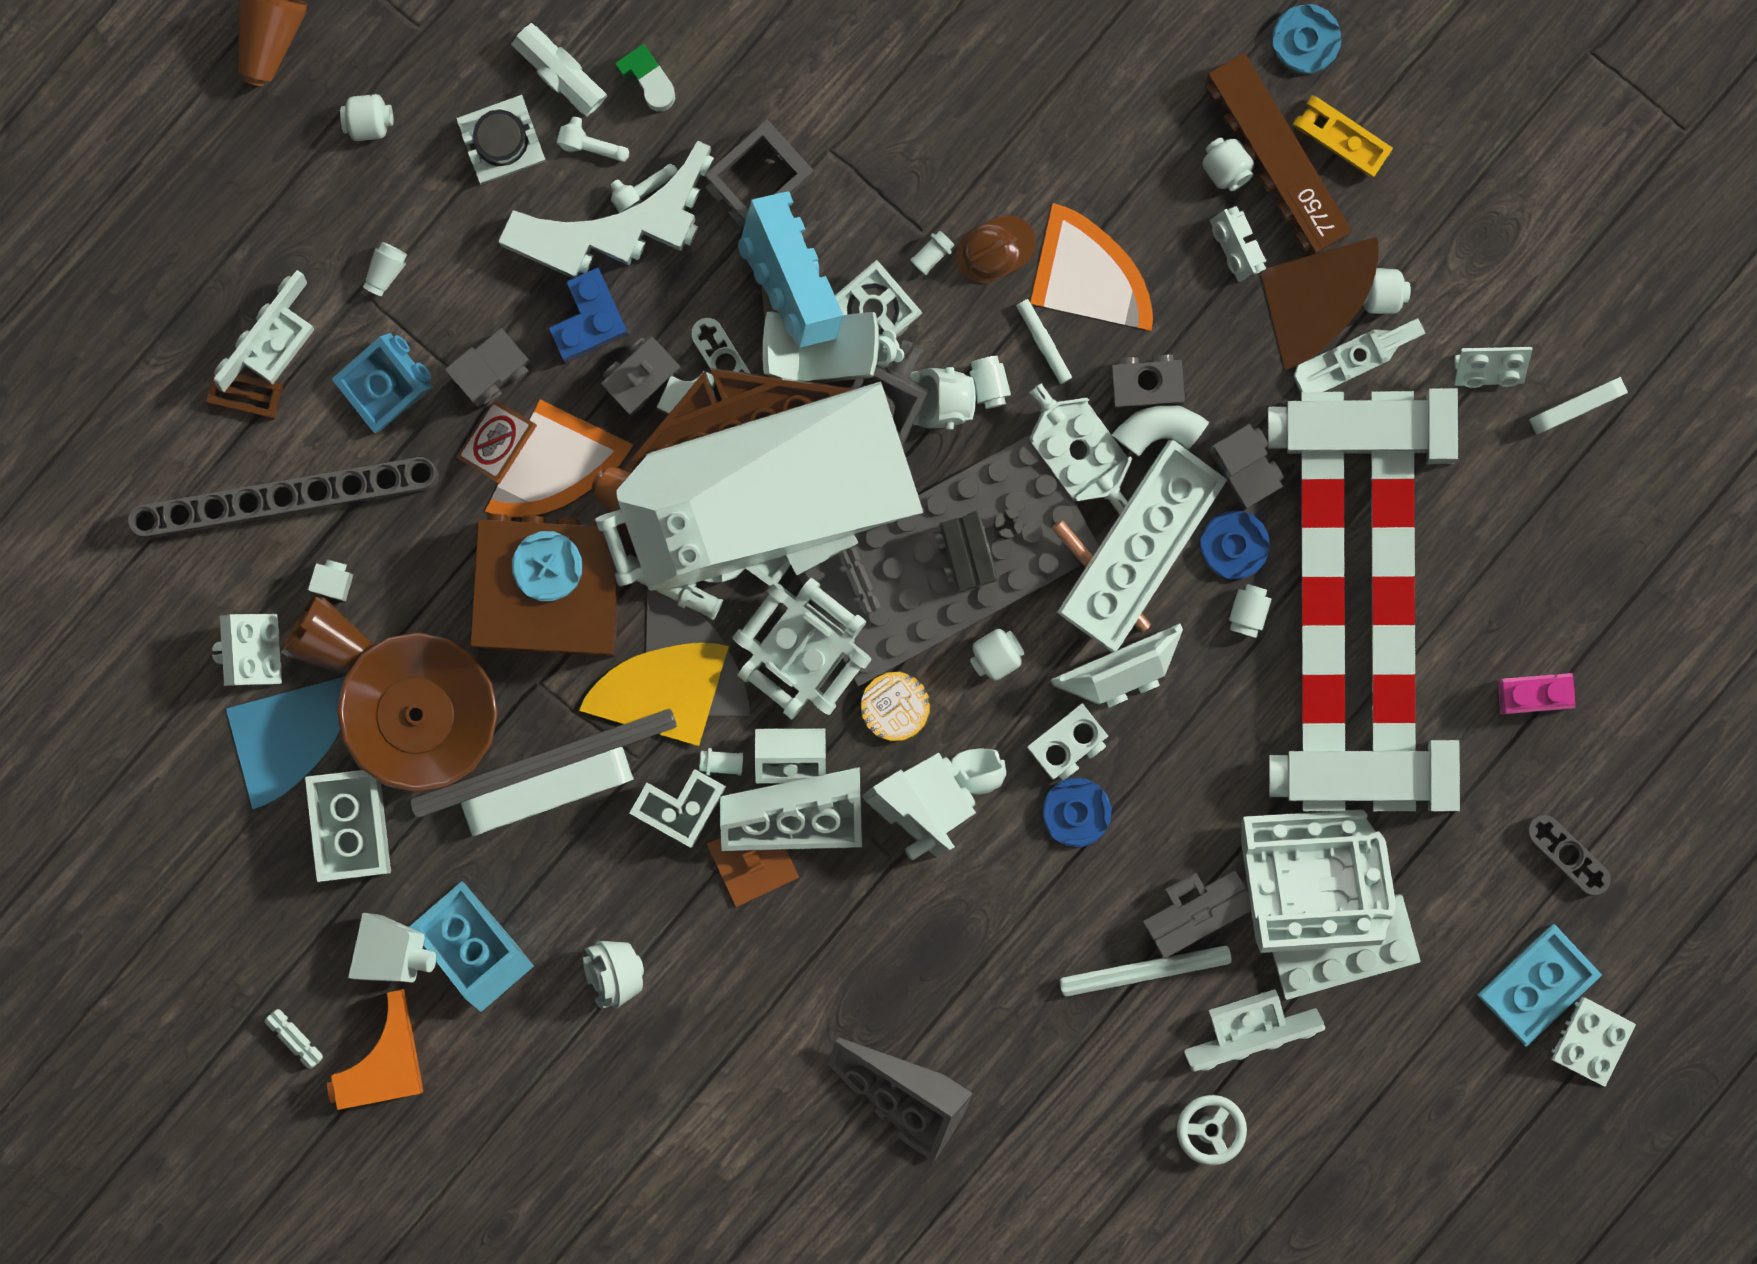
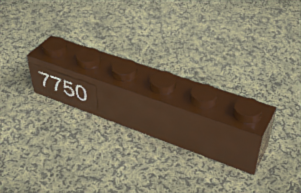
(1277, 154)

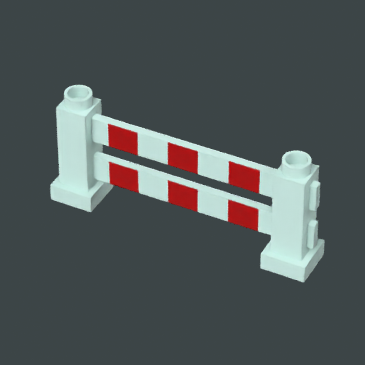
(1392, 430)

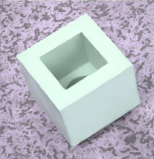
(331, 580)

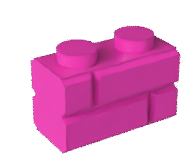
(1536, 693)

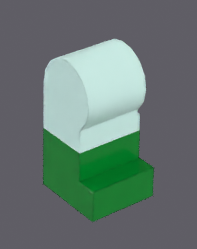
(656, 86)

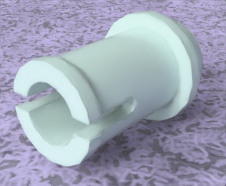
(932, 252)
(720, 762)

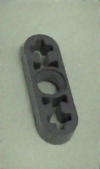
(1581, 879)

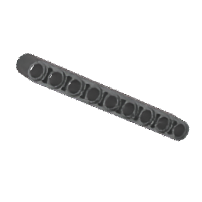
(267, 493)

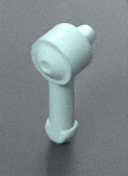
(573, 138)
(627, 196)

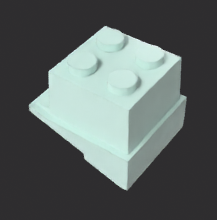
(924, 803)

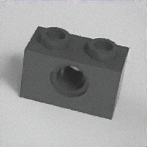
(1129, 394)

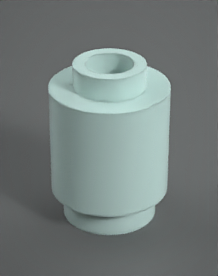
(990, 382)
(1249, 610)

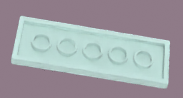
(1142, 546)

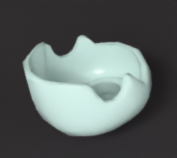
(979, 770)

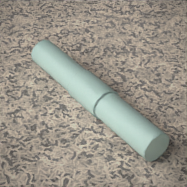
(1044, 341)

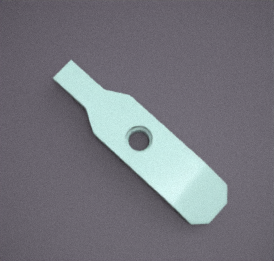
(1339, 363)

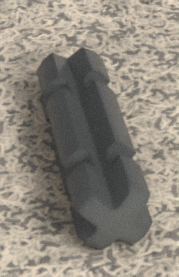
(859, 580)

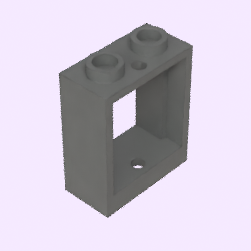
(783, 150)

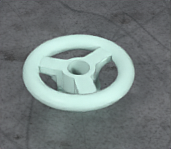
(1223, 1154)

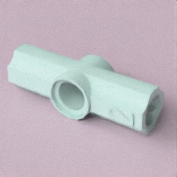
(559, 69)

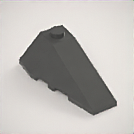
(915, 1099)

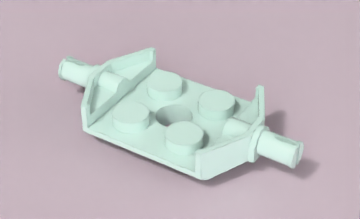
(1105, 462)

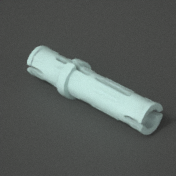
(687, 595)

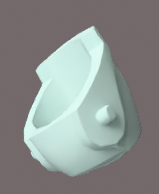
(950, 398)

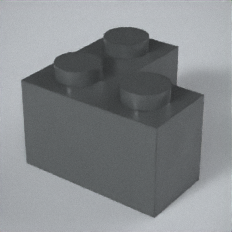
(489, 368)
(1245, 467)

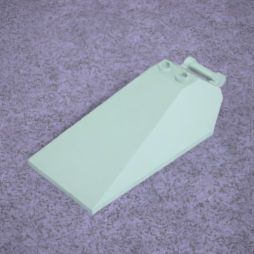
(762, 491)

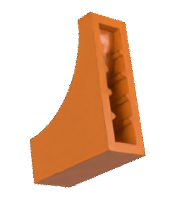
(388, 1070)

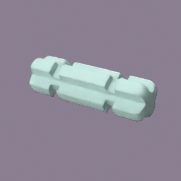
(293, 1039)

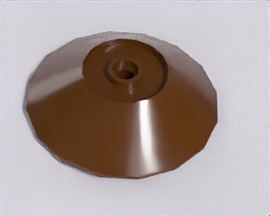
(424, 676)

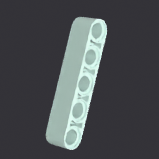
(547, 791)

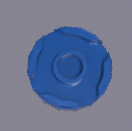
(1234, 545)
(1076, 812)

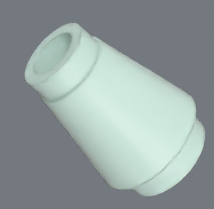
(384, 268)

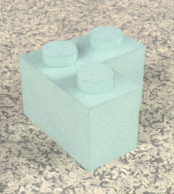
(683, 816)

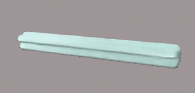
(1145, 971)

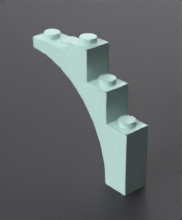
(662, 217)

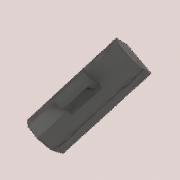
(1212, 909)

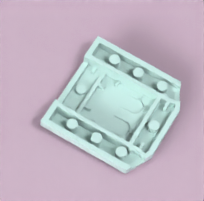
(1317, 880)

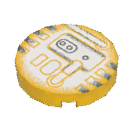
(895, 706)

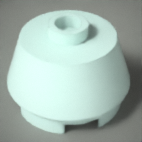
(613, 972)

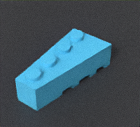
(789, 270)

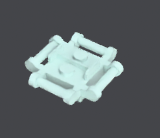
(802, 648)

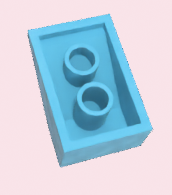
(472, 947)

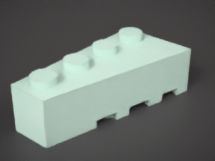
(795, 814)

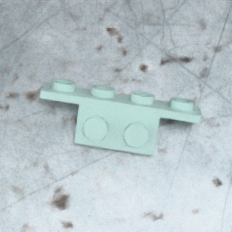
(271, 340)
(1249, 1028)

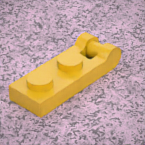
(1343, 137)

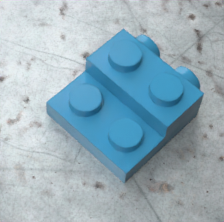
(383, 381)

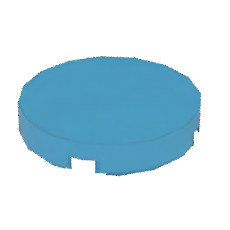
(1306, 39)

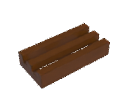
(273, 400)

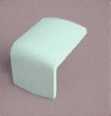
(840, 359)

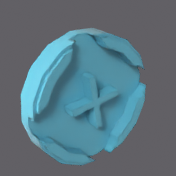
(547, 566)

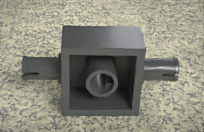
(902, 393)

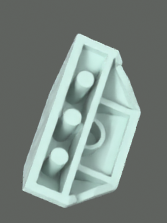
(1123, 671)

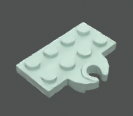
(1320, 969)

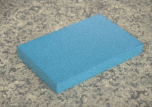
(1539, 985)

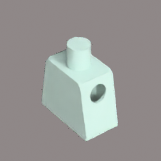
(389, 951)

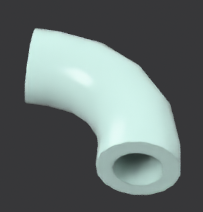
(1160, 423)

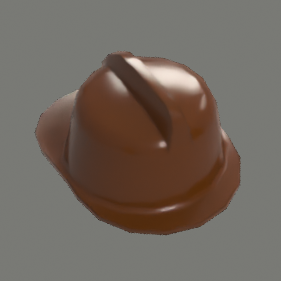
(995, 249)

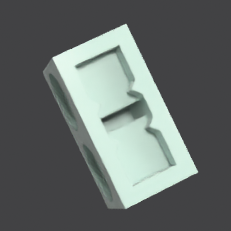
(1062, 735)

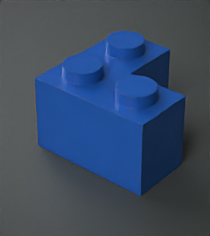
(596, 325)

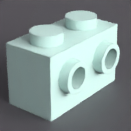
(789, 754)

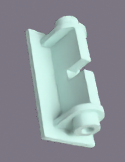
(1230, 229)

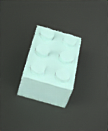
(347, 825)

